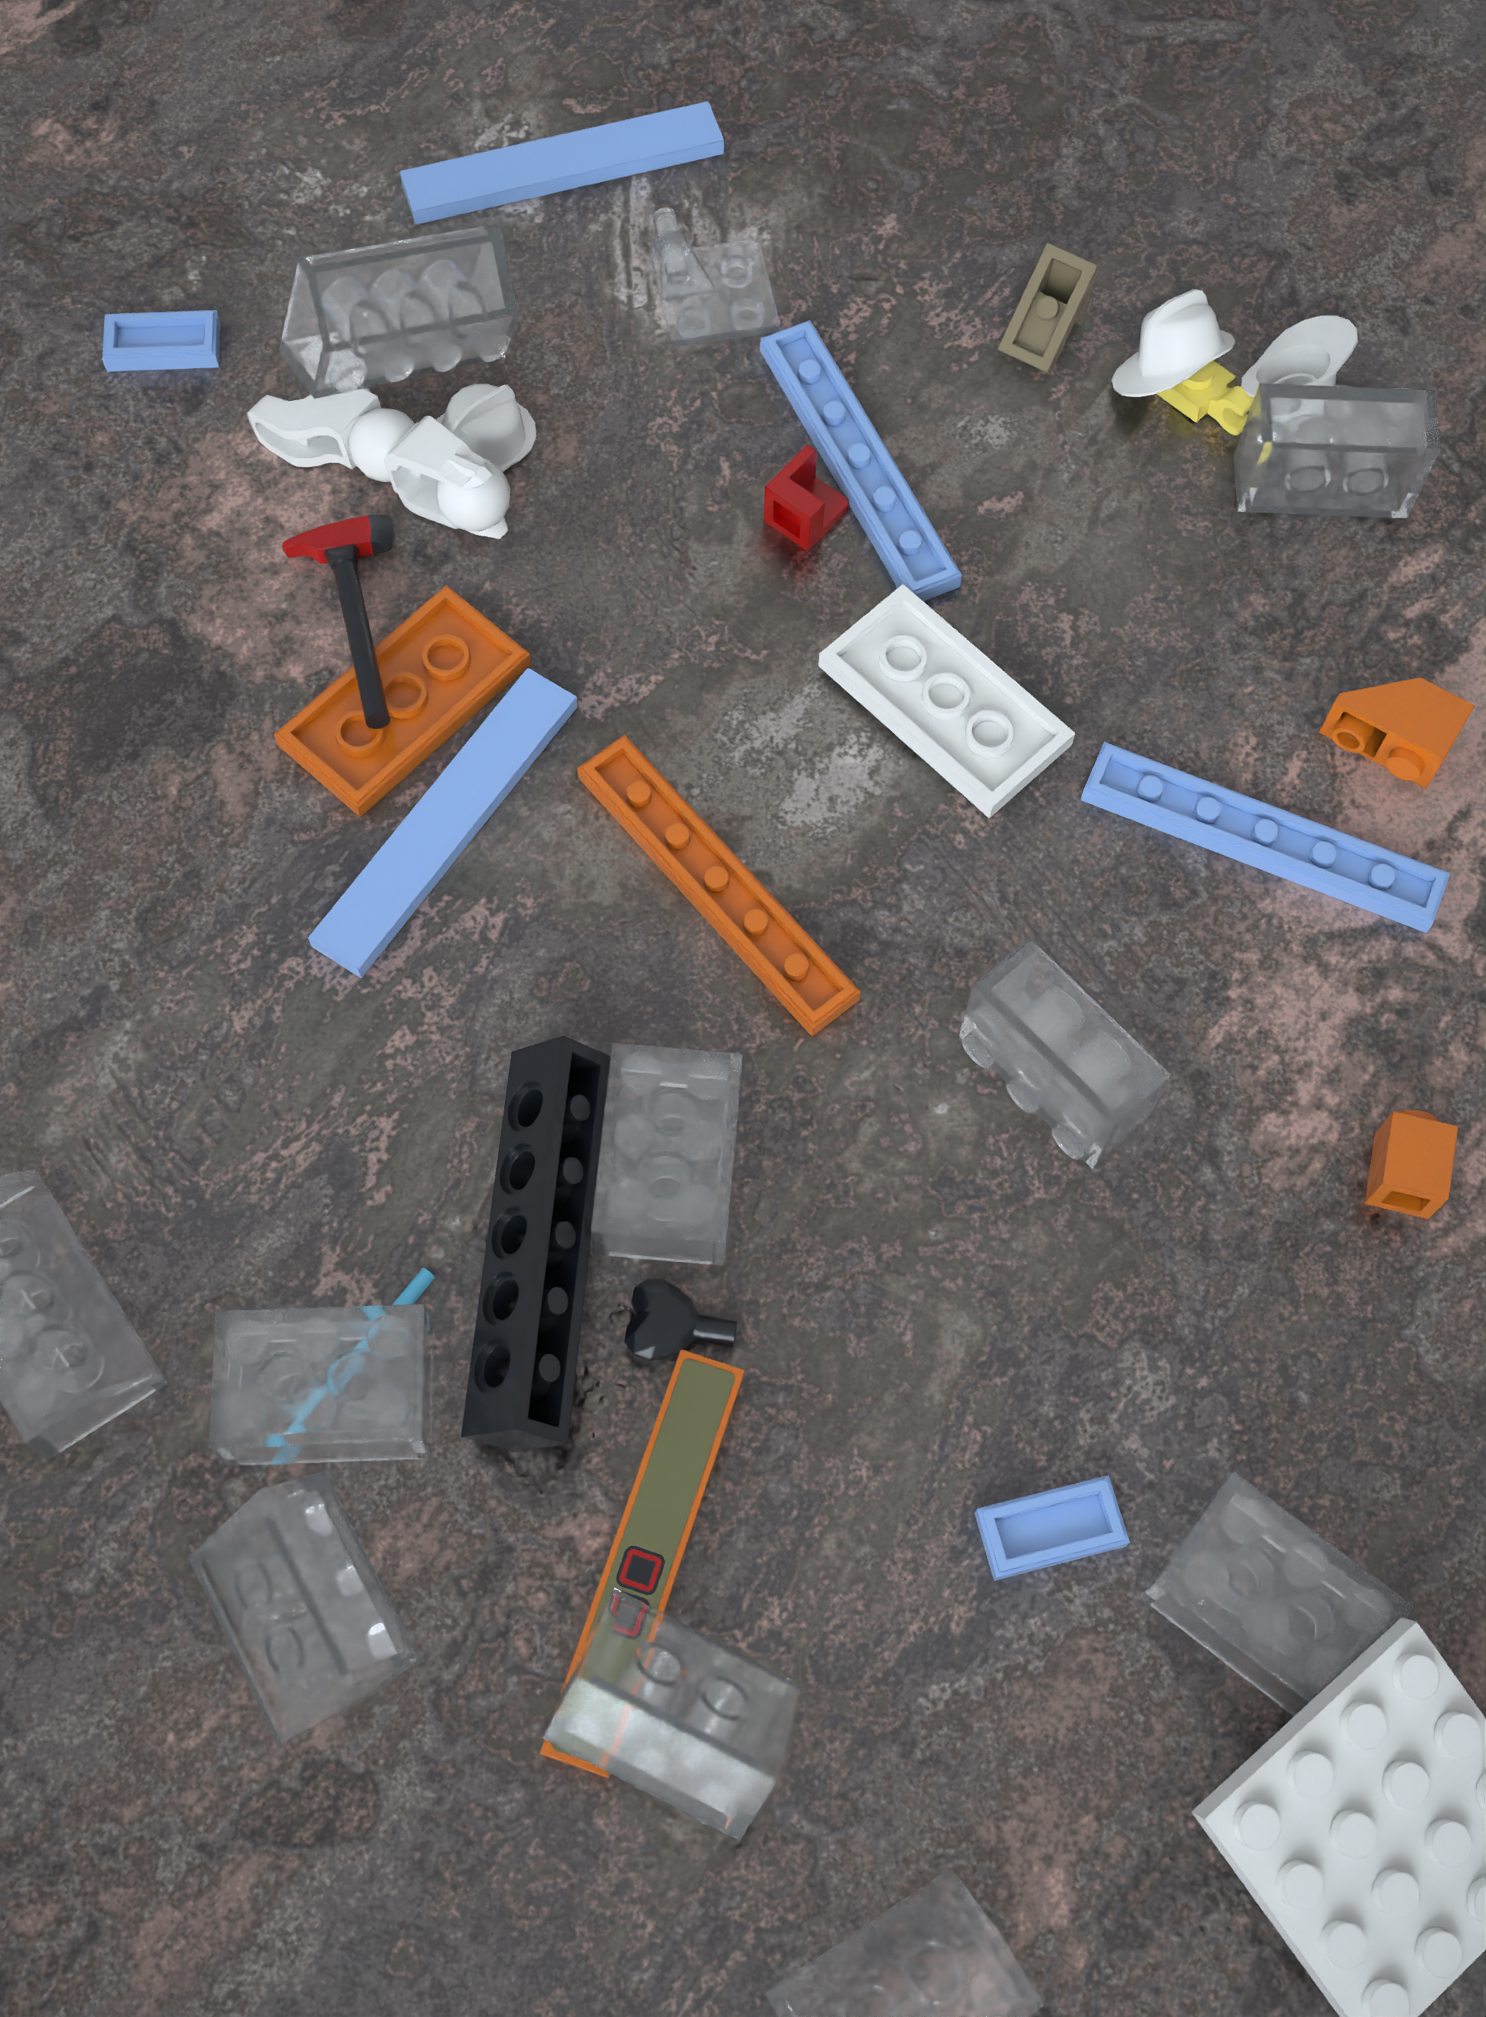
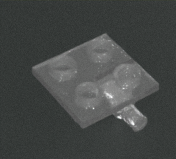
(711, 288)

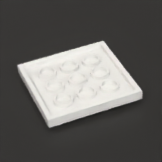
(1369, 1829)

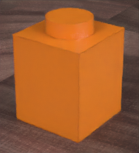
(1411, 1163)

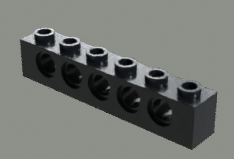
(537, 1248)

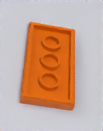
(434, 680)

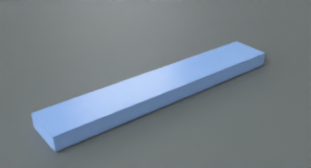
(561, 162)
(860, 462)
(443, 823)
(1266, 837)

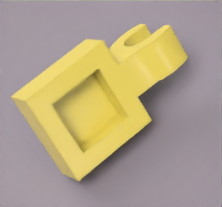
(1211, 393)

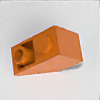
(1399, 726)

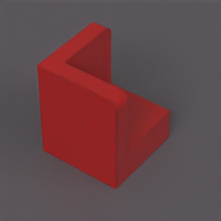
(801, 503)

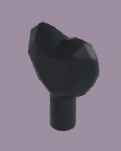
(670, 1322)

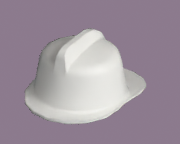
(1173, 346)
(1304, 354)
(491, 423)

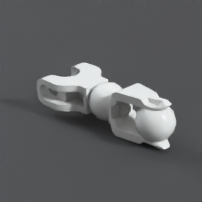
(422, 460)

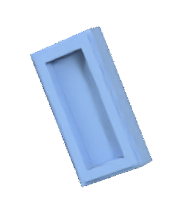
(161, 340)
(1051, 1527)

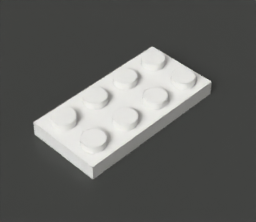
(946, 700)

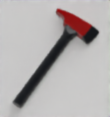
(341, 547)

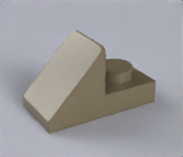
(1049, 308)

